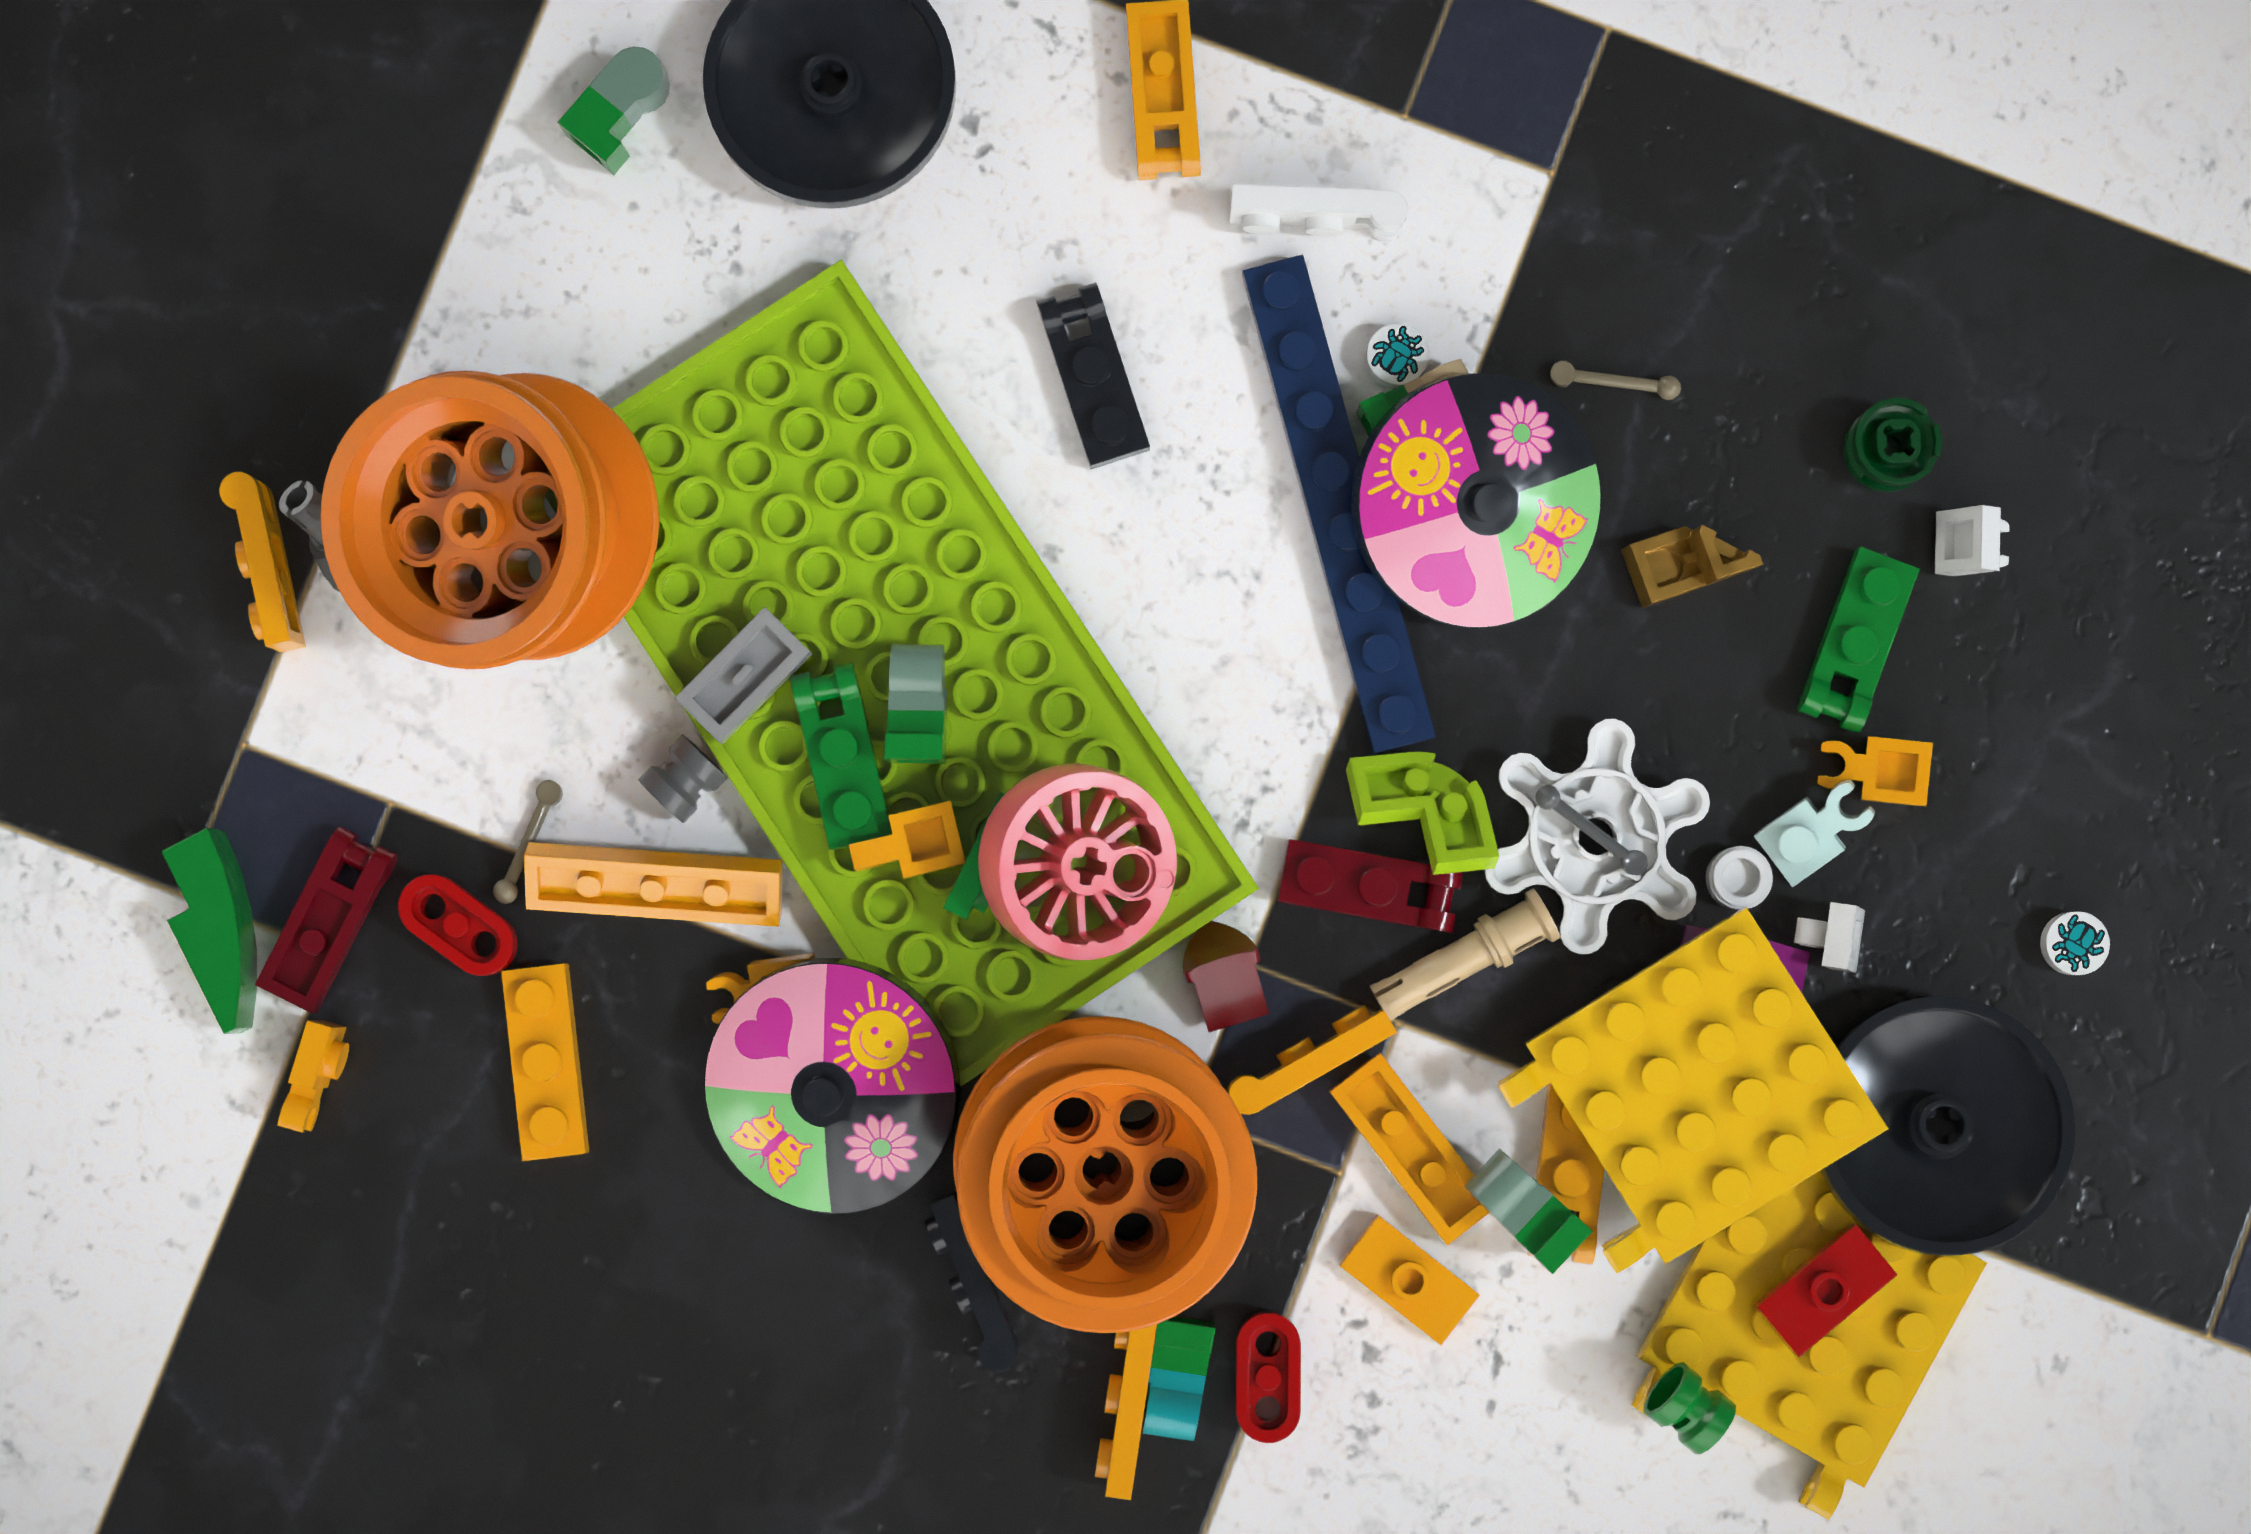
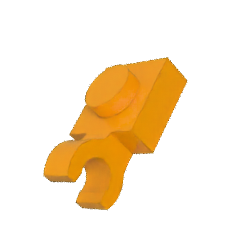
(920, 840)

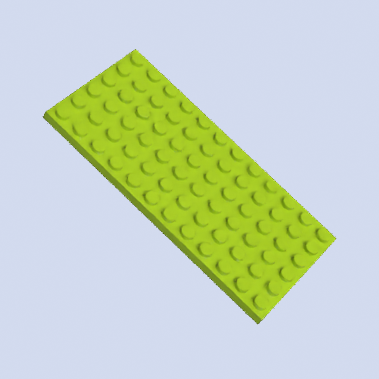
(836, 494)

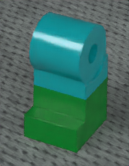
(1178, 1377)

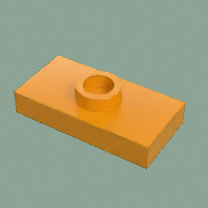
(1409, 1279)

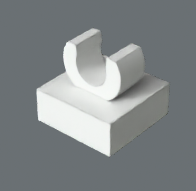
(1969, 540)
(1838, 936)

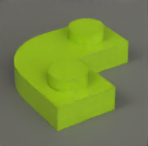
(1448, 807)

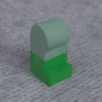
(614, 103)
(916, 705)
(1528, 1211)

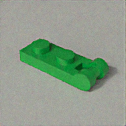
(1858, 637)
(842, 758)

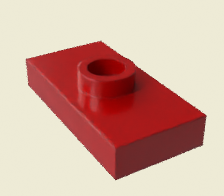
(1825, 1289)

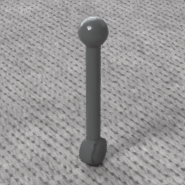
(1632, 862)

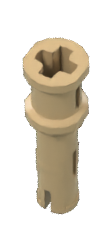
(1492, 942)

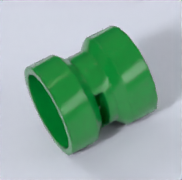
(1691, 1409)

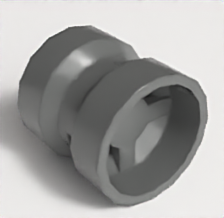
(679, 783)

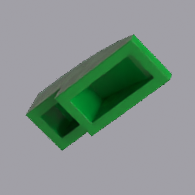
(217, 927)

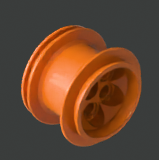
(409, 540)
(1096, 1277)

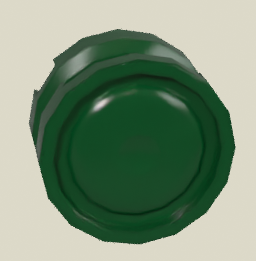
(1892, 445)

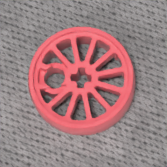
(1144, 894)

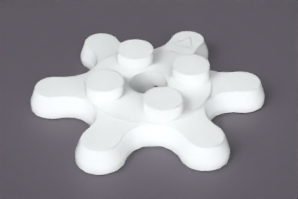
(1638, 818)

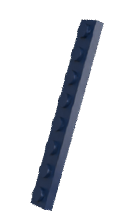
(1325, 468)

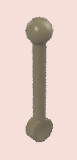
(1564, 374)
(549, 794)

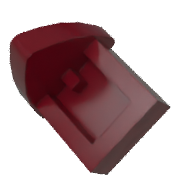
(1224, 975)

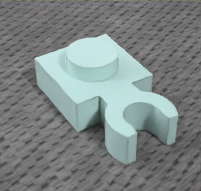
(1807, 838)

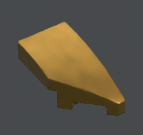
(1683, 563)

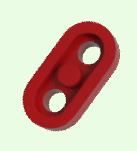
(460, 925)
(1268, 1375)

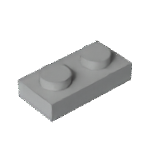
(743, 676)

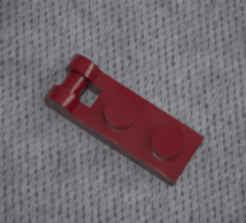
(1365, 886)
(325, 921)

